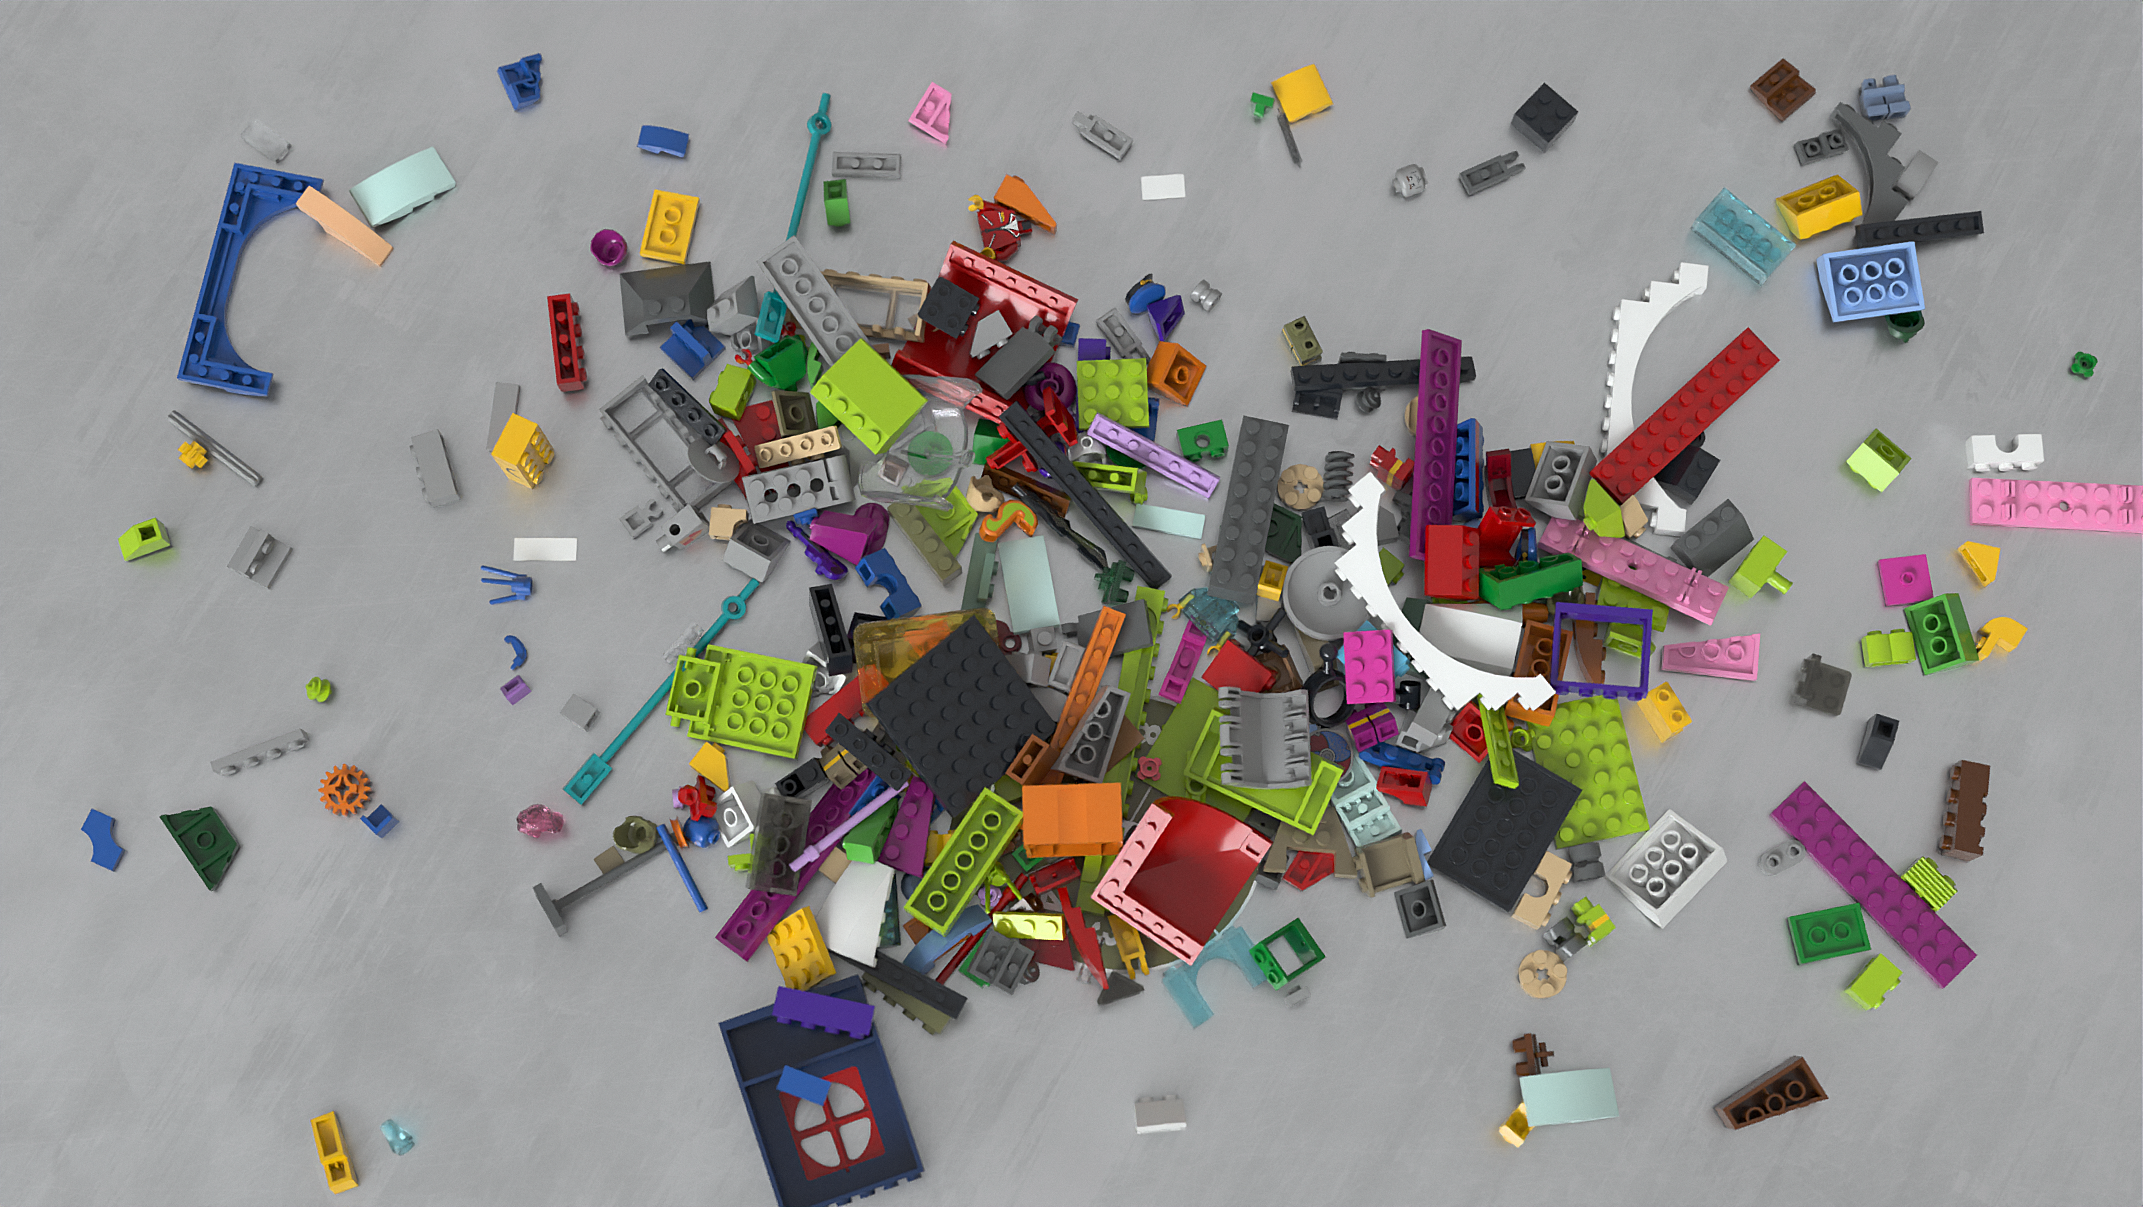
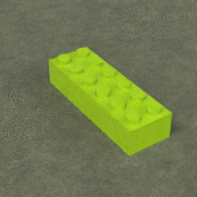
(964, 862)

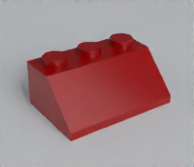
(1452, 562)

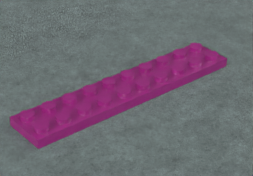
(1435, 436)
(1873, 885)
(763, 909)

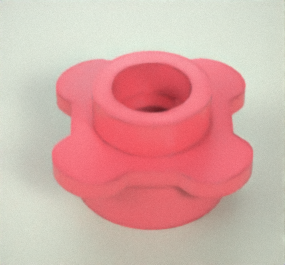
(1149, 762)

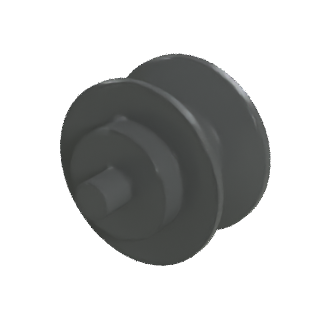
(1368, 399)
(1031, 973)

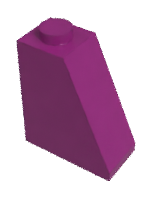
(844, 534)

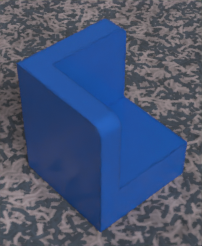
(380, 821)

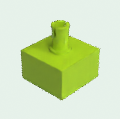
(1760, 568)

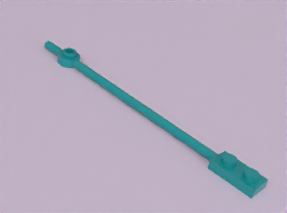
(773, 307)
(596, 767)

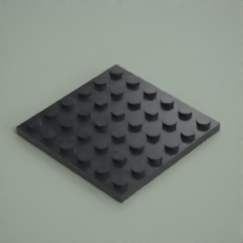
(960, 715)

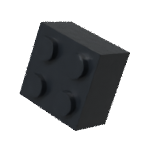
(1544, 117)

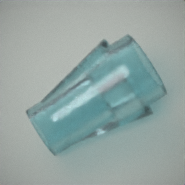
(397, 1138)

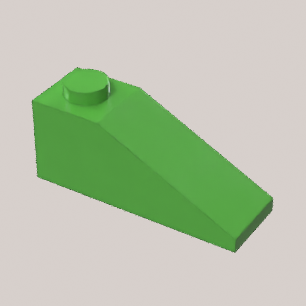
(870, 835)

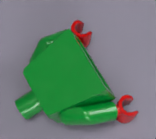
(781, 362)

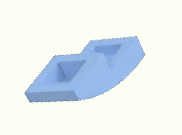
(1423, 849)

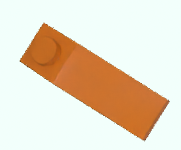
(1018, 197)

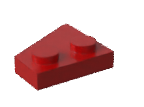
(1309, 869)

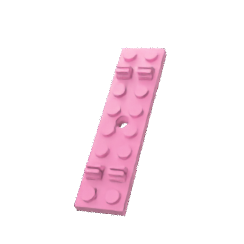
(2038, 505)
(1653, 576)

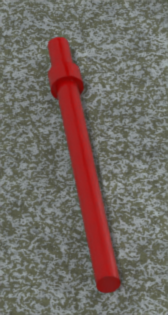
(1008, 896)

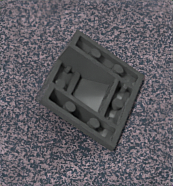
(666, 296)

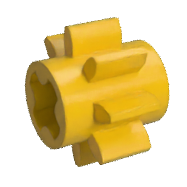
(192, 454)

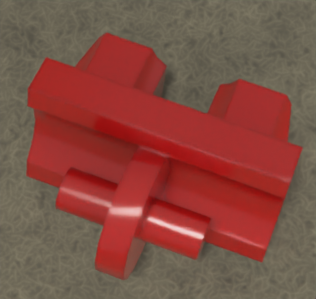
(699, 799)

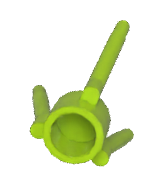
(998, 877)

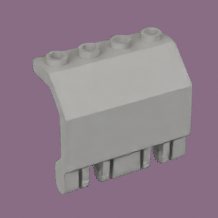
(1265, 738)

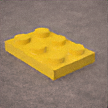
(669, 226)

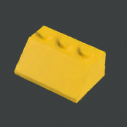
(1820, 206)

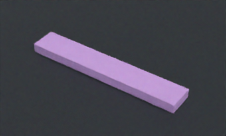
(1153, 455)

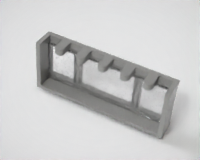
(659, 444)

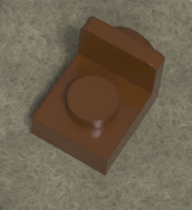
(1028, 904)

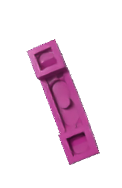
(1183, 664)

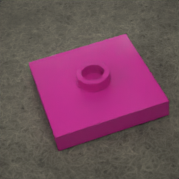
(1905, 580)

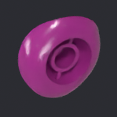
(1060, 381)

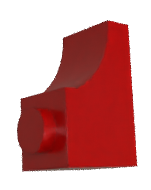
(1408, 785)

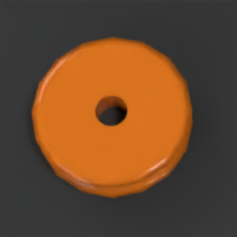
(679, 833)

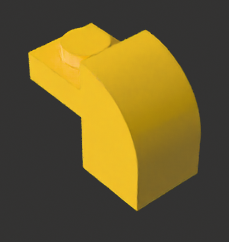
(2000, 631)
(1515, 1126)

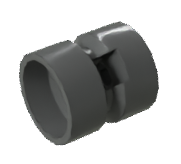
(1586, 853)
(1568, 947)

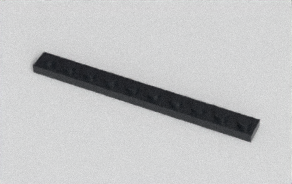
(1085, 495)

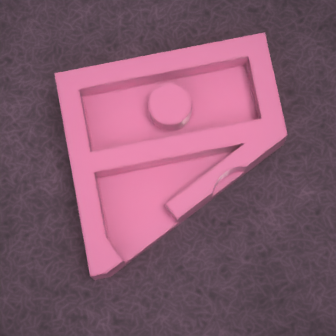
(933, 112)

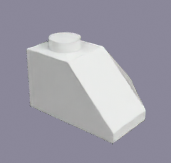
(823, 682)

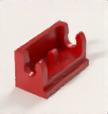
(1054, 876)

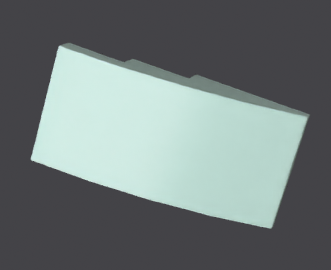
(402, 187)
(1028, 584)
(1363, 807)
(1569, 1097)

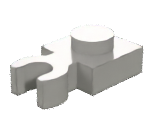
(637, 520)

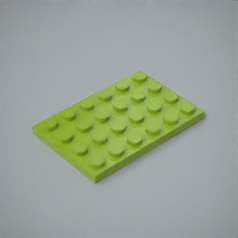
(1592, 752)

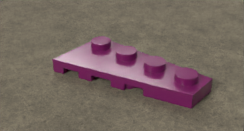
(908, 837)

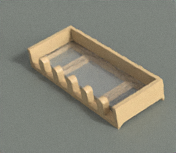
(880, 304)

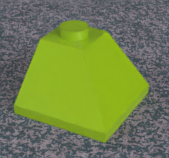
(1602, 512)
(1625, 638)

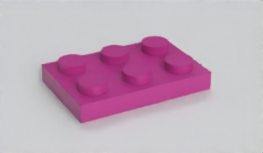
(1369, 666)

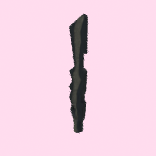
(1062, 526)

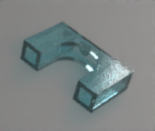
(1182, 981)

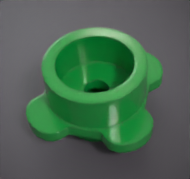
(2090, 361)

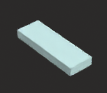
(1168, 521)

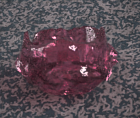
(538, 819)

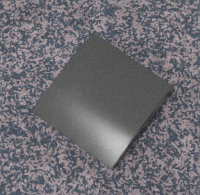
(1000, 961)

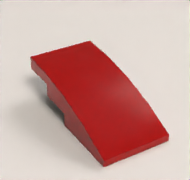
(1084, 938)

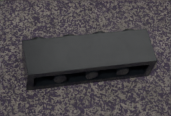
(830, 630)

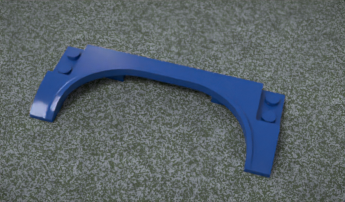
(250, 201)

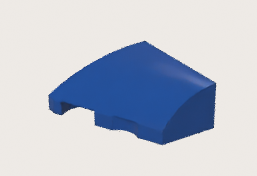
(522, 81)

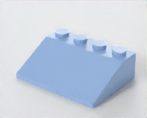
(1871, 281)

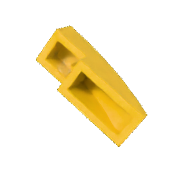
(333, 1153)

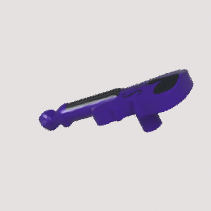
(827, 564)

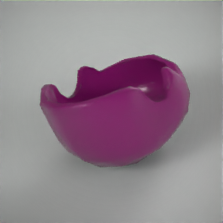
(608, 247)

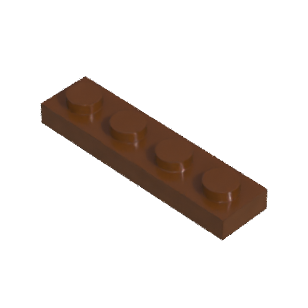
(1005, 479)

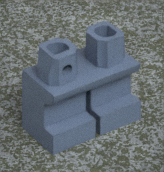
(1883, 102)

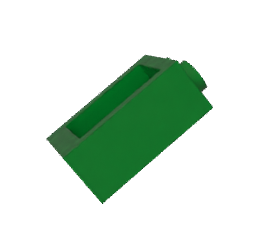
(1295, 934)

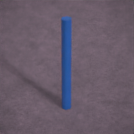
(682, 868)

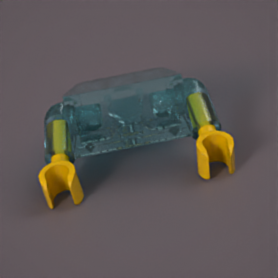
(1210, 614)

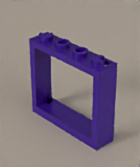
(1602, 614)

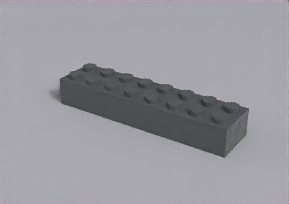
(1248, 510)

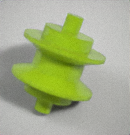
(318, 689)

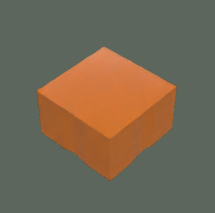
(1072, 820)

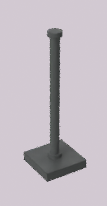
(554, 907)

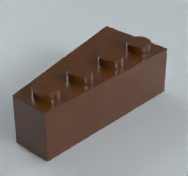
(1965, 811)
(1773, 1094)

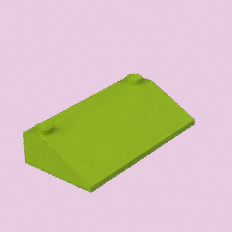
(1296, 806)

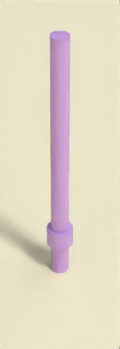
(812, 852)

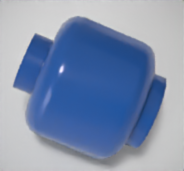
(702, 832)

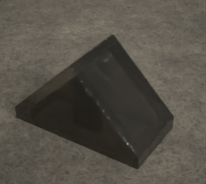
(1119, 988)

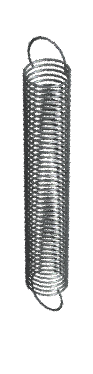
(1291, 138)

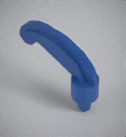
(519, 649)

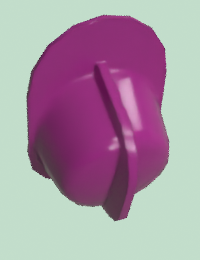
(879, 513)

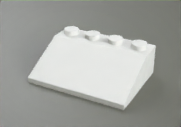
(1667, 868)

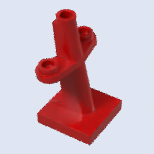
(1055, 421)

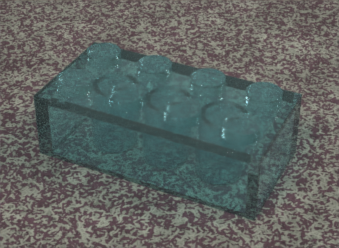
(1742, 236)

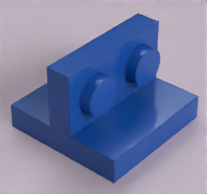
(692, 348)

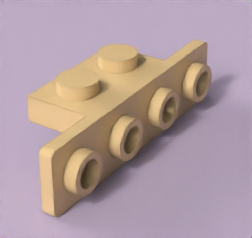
(798, 447)

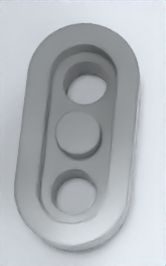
(1782, 856)

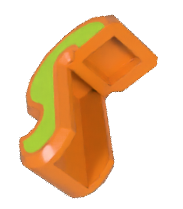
(1007, 514)

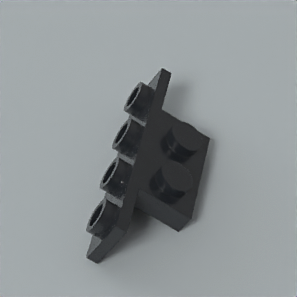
(687, 407)
(873, 755)

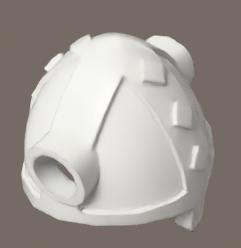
(1087, 445)

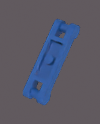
(1401, 758)

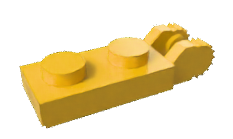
(1128, 944)

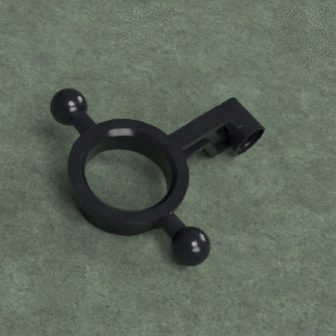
(1407, 696)

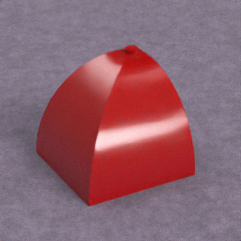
(1181, 872)

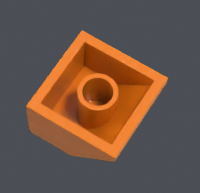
(1174, 372)

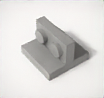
(260, 557)

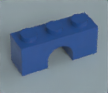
(882, 570)

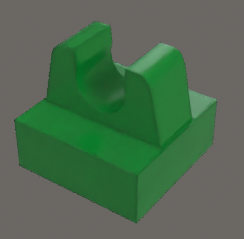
(1261, 103)

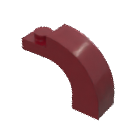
(1498, 479)

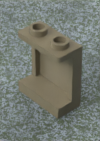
(1388, 864)

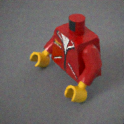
(998, 229)

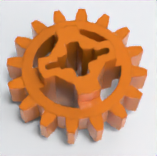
(344, 779)

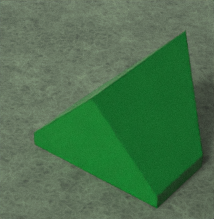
(986, 440)

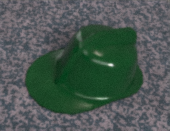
(1905, 324)

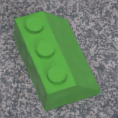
(1941, 633)

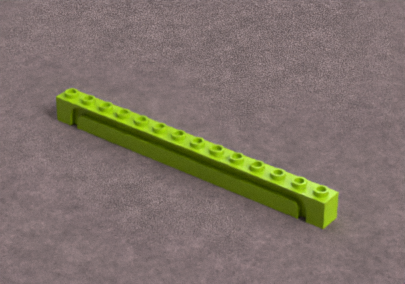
(1134, 679)

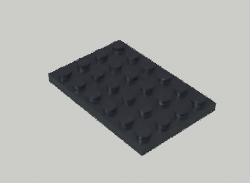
(1504, 831)

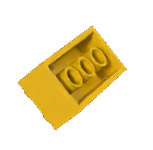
(523, 451)

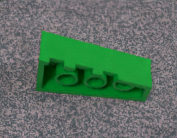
(1530, 580)

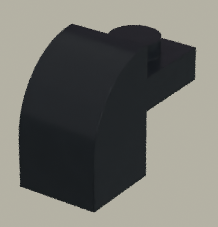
(1318, 528)

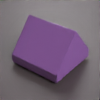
(515, 690)

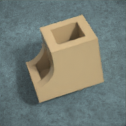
(725, 521)

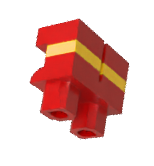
(1391, 469)

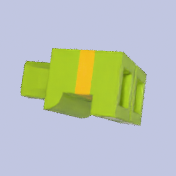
(1593, 919)

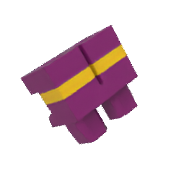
(1371, 723)

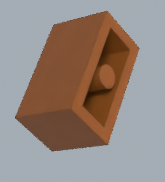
(1033, 762)

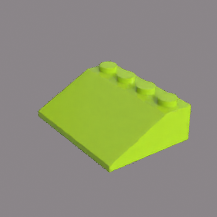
(869, 397)

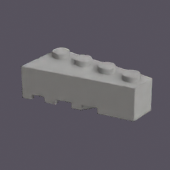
(1094, 737)

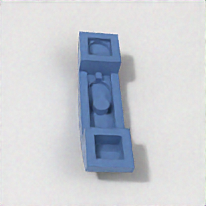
(934, 945)

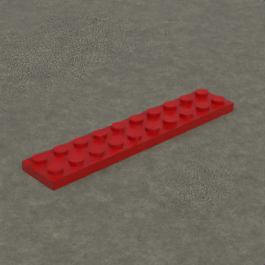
(1684, 416)

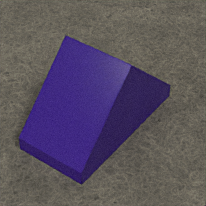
(1165, 315)

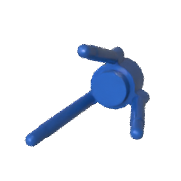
(520, 585)

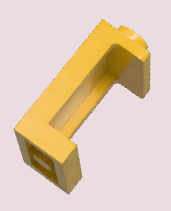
(1664, 712)

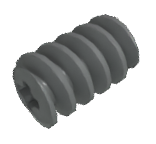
(1336, 476)

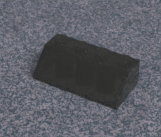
(777, 843)

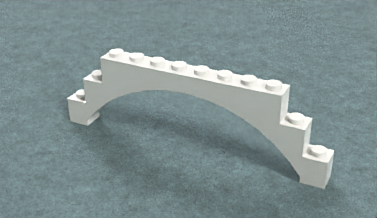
(1633, 327)
(1365, 573)

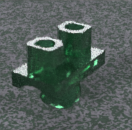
(1110, 582)

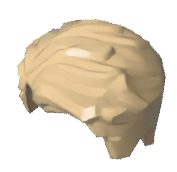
(983, 496)

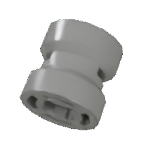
(1207, 296)

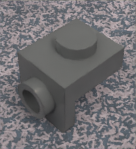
(1268, 879)

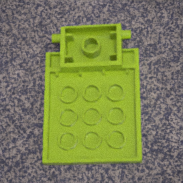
(742, 699)

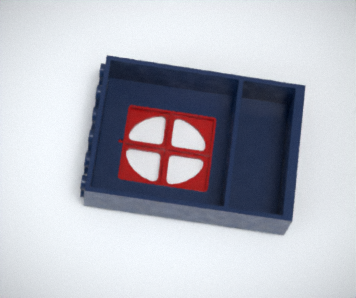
(758, 1054)

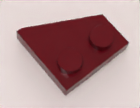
(1051, 952)

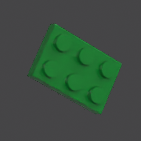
(1829, 933)

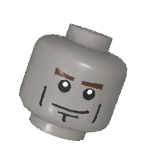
(1410, 180)

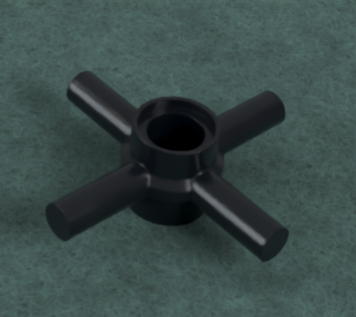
(1262, 636)

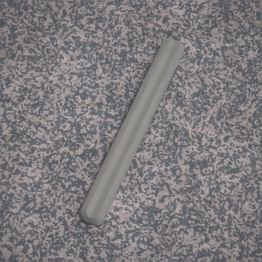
(214, 448)

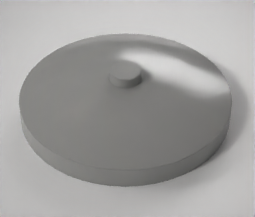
(1319, 599)

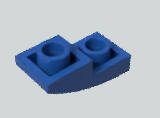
(662, 139)

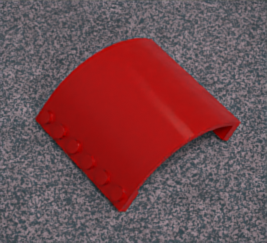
(1001, 289)

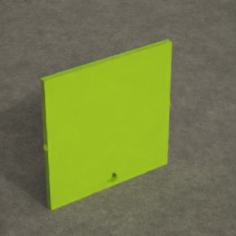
(1181, 735)

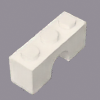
(1984, 454)

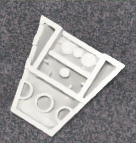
(1474, 634)
(855, 910)

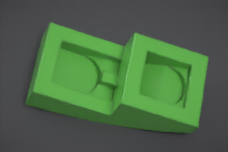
(814, 367)

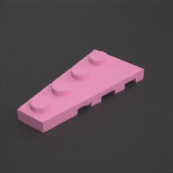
(1726, 657)

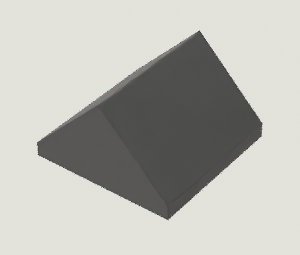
(1420, 909)

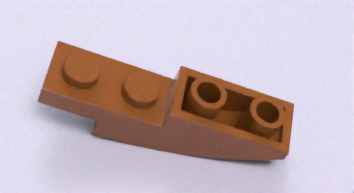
(1588, 650)

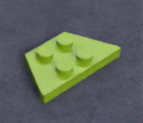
(953, 525)

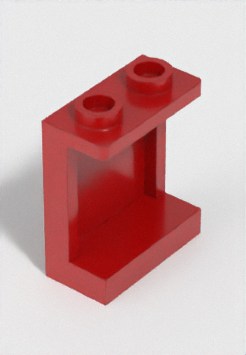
(1498, 533)
(1239, 669)

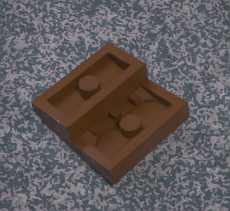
(1782, 89)

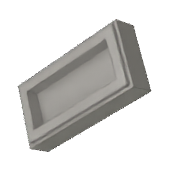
(1066, 666)

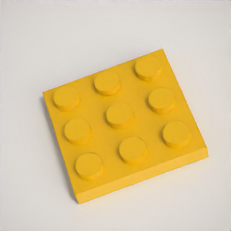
(800, 951)

